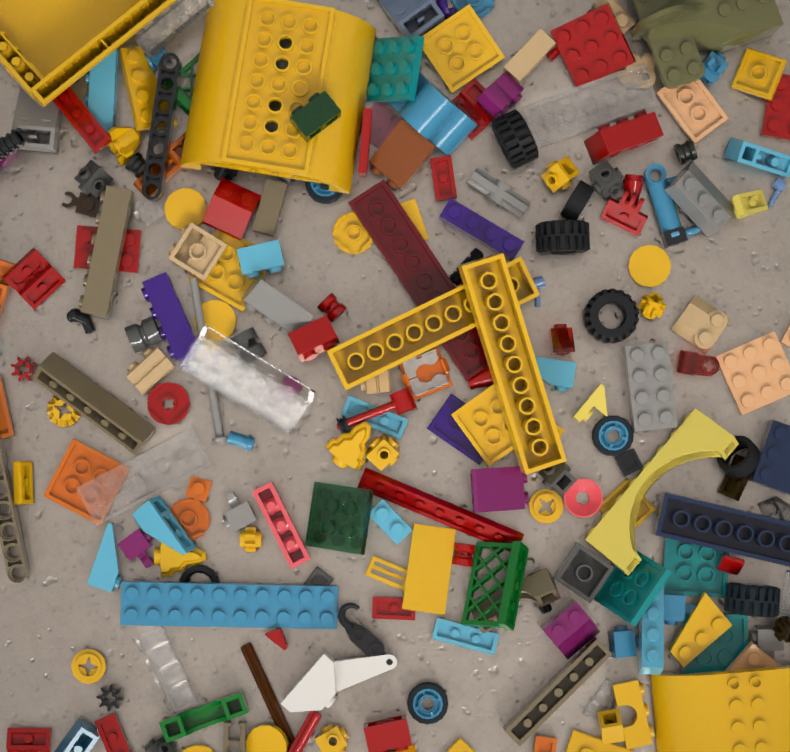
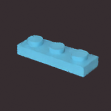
(386, 423)
(465, 636)

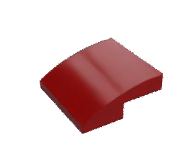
(468, 103)
(34, 278)
(28, 740)

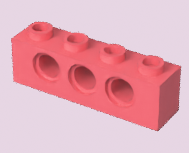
(281, 525)

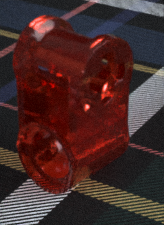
(693, 364)

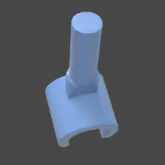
(779, 184)
(539, 283)

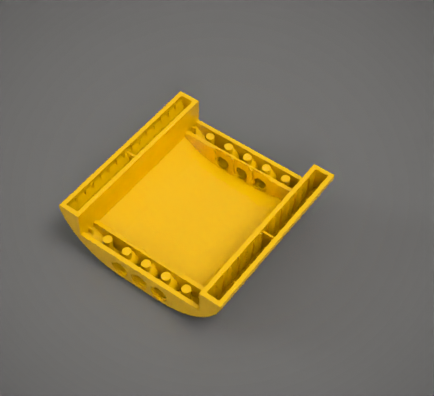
(58, 41)
(723, 710)

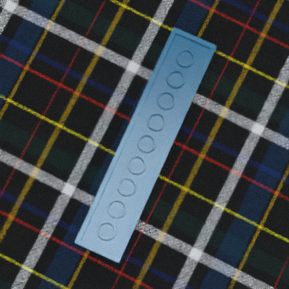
(229, 605)

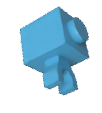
(714, 66)
(676, 608)
(623, 642)

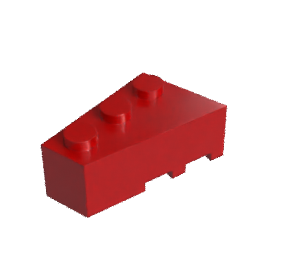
(623, 136)

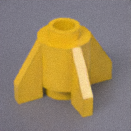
(124, 142)

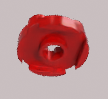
(156, 403)

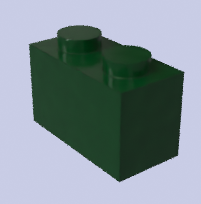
(315, 115)

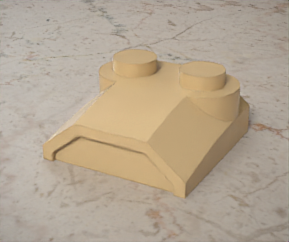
(700, 324)

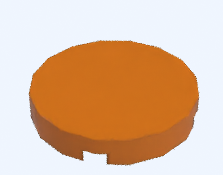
(192, 516)

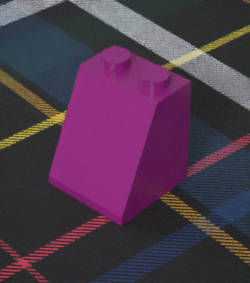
(498, 489)
(570, 628)

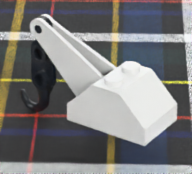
(329, 675)

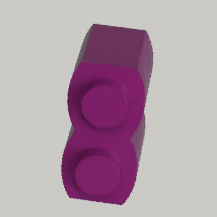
(500, 95)

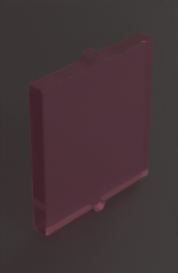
(382, 123)

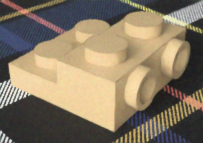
(197, 251)

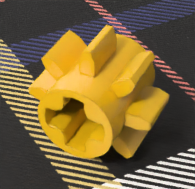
(652, 306)
(250, 539)

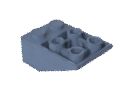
(413, 16)

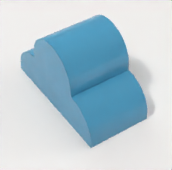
(436, 116)

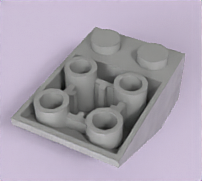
(37, 124)

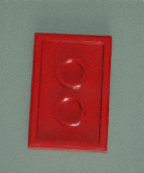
(365, 142)

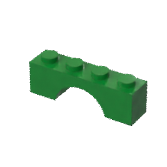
(204, 716)

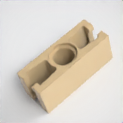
(529, 56)

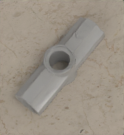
(498, 192)

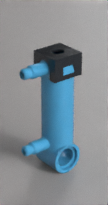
(672, 231)

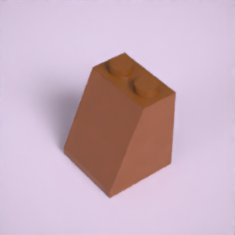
(401, 155)

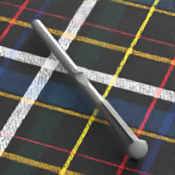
(220, 438)

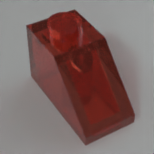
(561, 340)

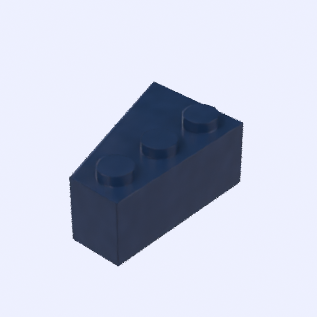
(774, 461)

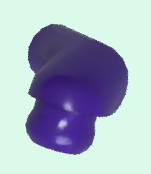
(443, 5)

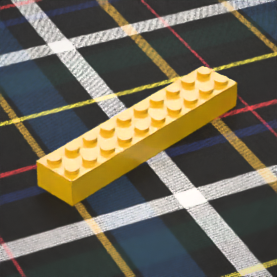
(416, 331)
(512, 363)

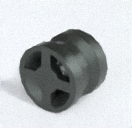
(685, 151)
(136, 165)

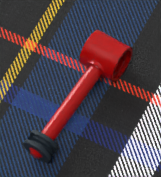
(401, 401)

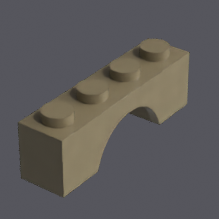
(536, 588)

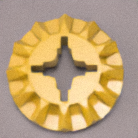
(54, 414)
(545, 516)
(81, 673)

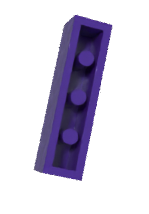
(480, 229)
(170, 315)

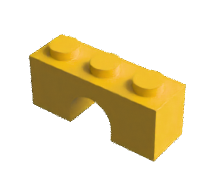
(638, 731)

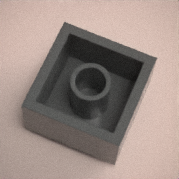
(583, 572)

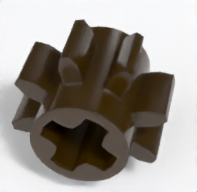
(782, 629)

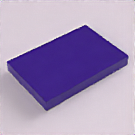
(448, 430)

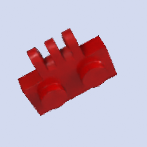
(625, 213)

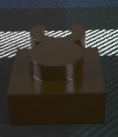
(84, 205)

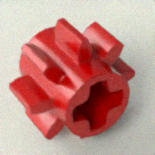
(19, 372)

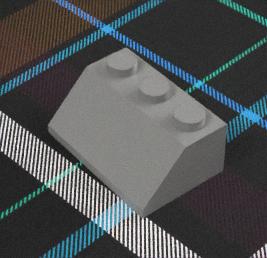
(700, 199)
(275, 307)

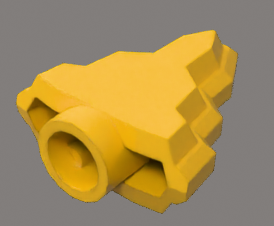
(350, 446)
(172, 561)

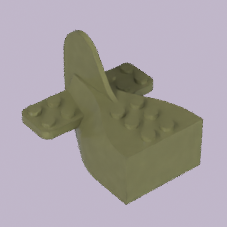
(684, 27)

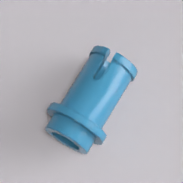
(241, 440)

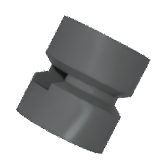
(142, 335)
(248, 340)

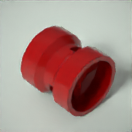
(336, 309)
(462, 559)

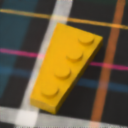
(141, 88)

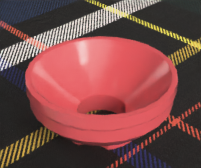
(593, 504)

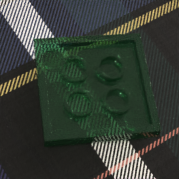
(339, 518)

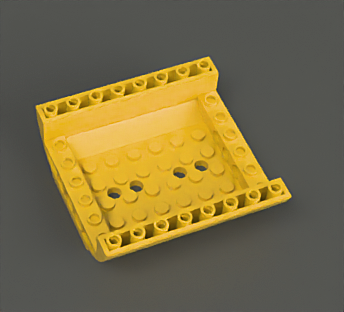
(241, 79)

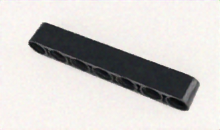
(157, 117)

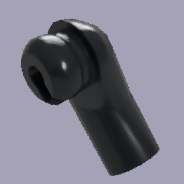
(76, 315)

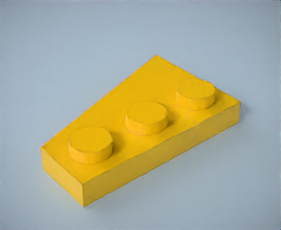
(700, 630)

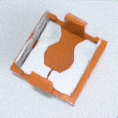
(426, 373)

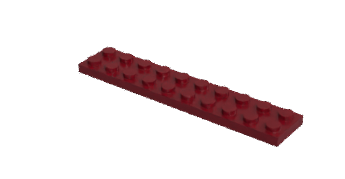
(414, 266)

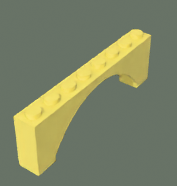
(693, 440)

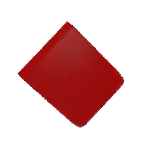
(730, 564)
(278, 638)

